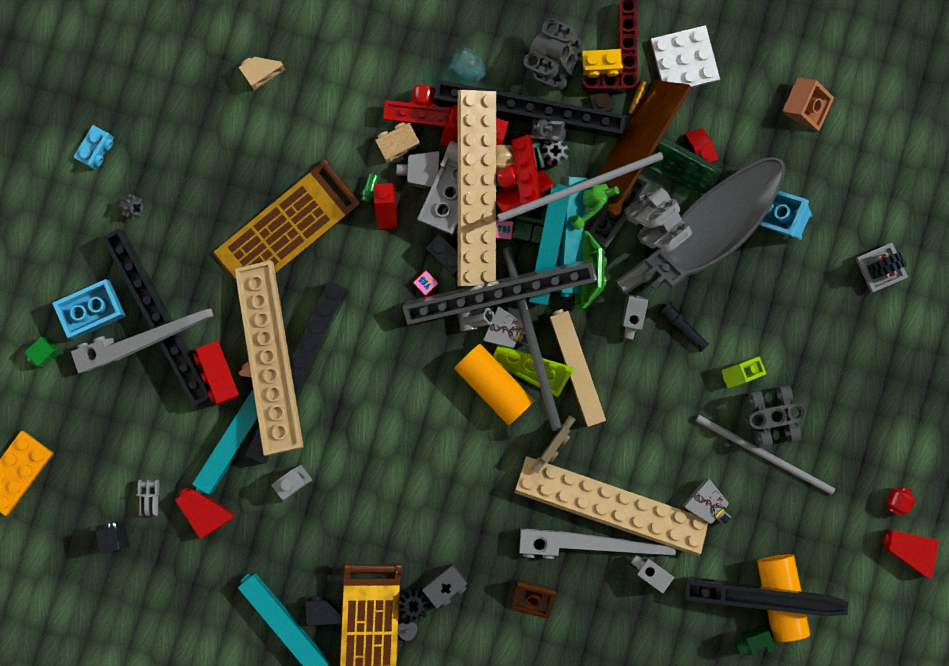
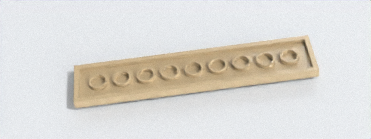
(476, 187)
(268, 358)
(613, 506)

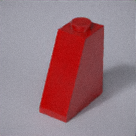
(385, 205)
(203, 512)
(912, 550)

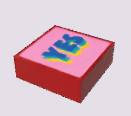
(504, 230)
(426, 283)

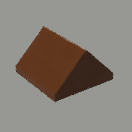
(533, 598)

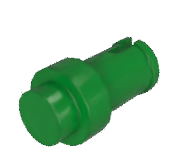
(368, 192)

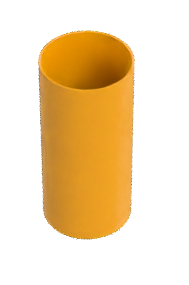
(494, 384)
(782, 573)

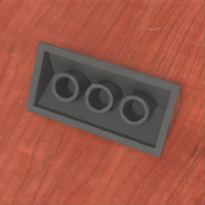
(605, 225)

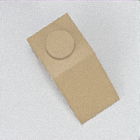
(260, 70)

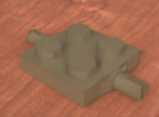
(559, 439)

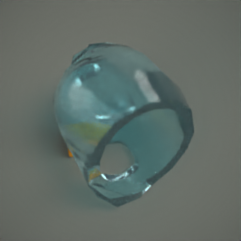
(467, 65)

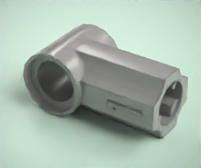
(475, 318)

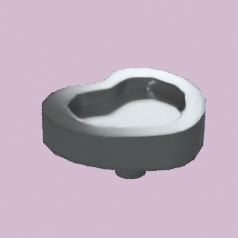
(407, 631)

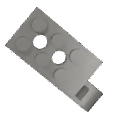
(446, 179)

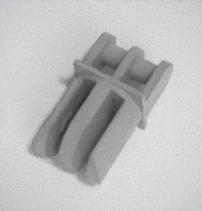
(148, 501)

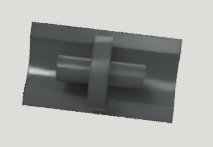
(548, 130)

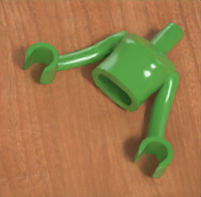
(593, 197)

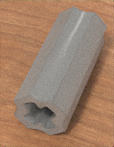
(632, 278)

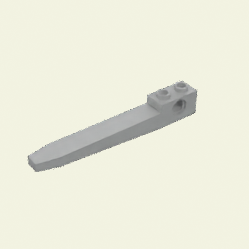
(109, 352)
(561, 539)

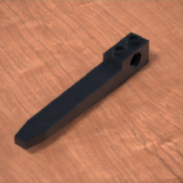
(763, 597)

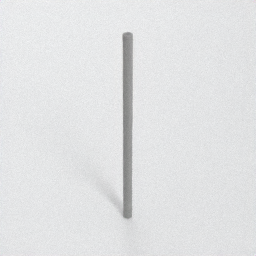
(579, 187)

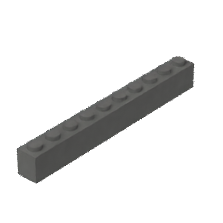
(500, 291)

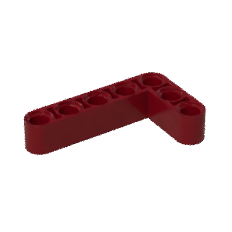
(626, 54)

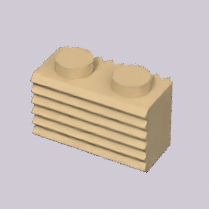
(397, 142)

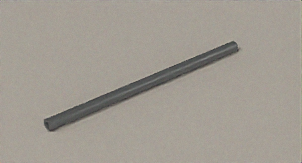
(533, 346)

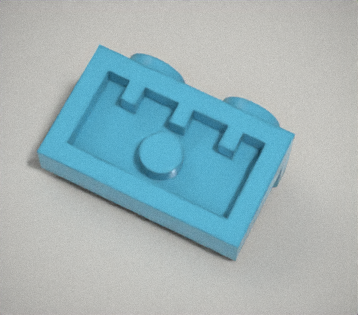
(94, 147)

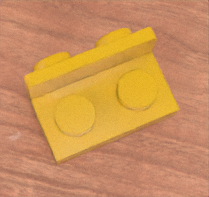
(602, 62)

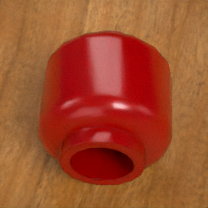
(900, 501)

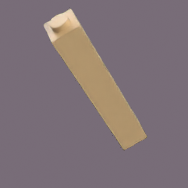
(580, 377)

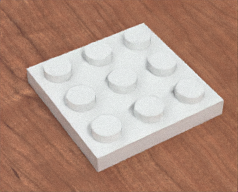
(685, 57)

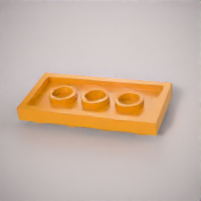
(19, 469)

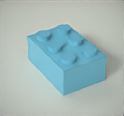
(89, 309)

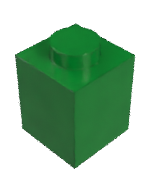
(41, 352)

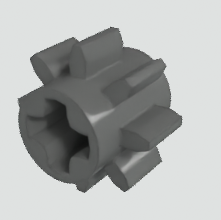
(131, 206)

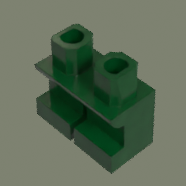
(524, 227)
(753, 641)

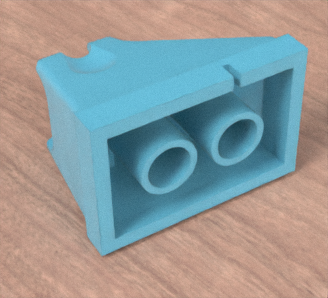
(787, 215)

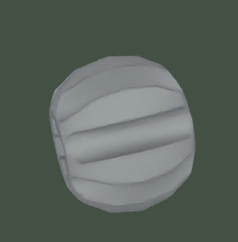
(550, 155)

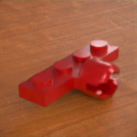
(418, 111)
(522, 172)

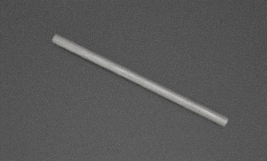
(764, 454)

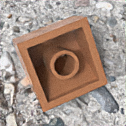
(808, 103)

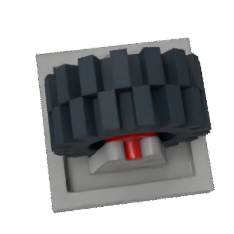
(882, 267)

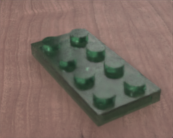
(685, 167)

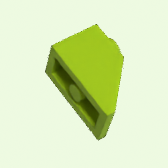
(743, 372)

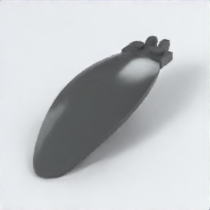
(720, 222)

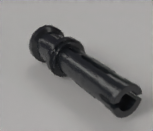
(677, 320)

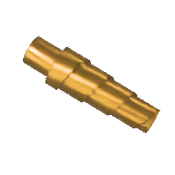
(638, 94)

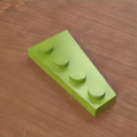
(523, 367)

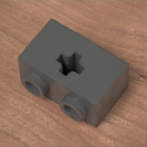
(449, 576)

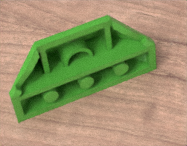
(590, 291)

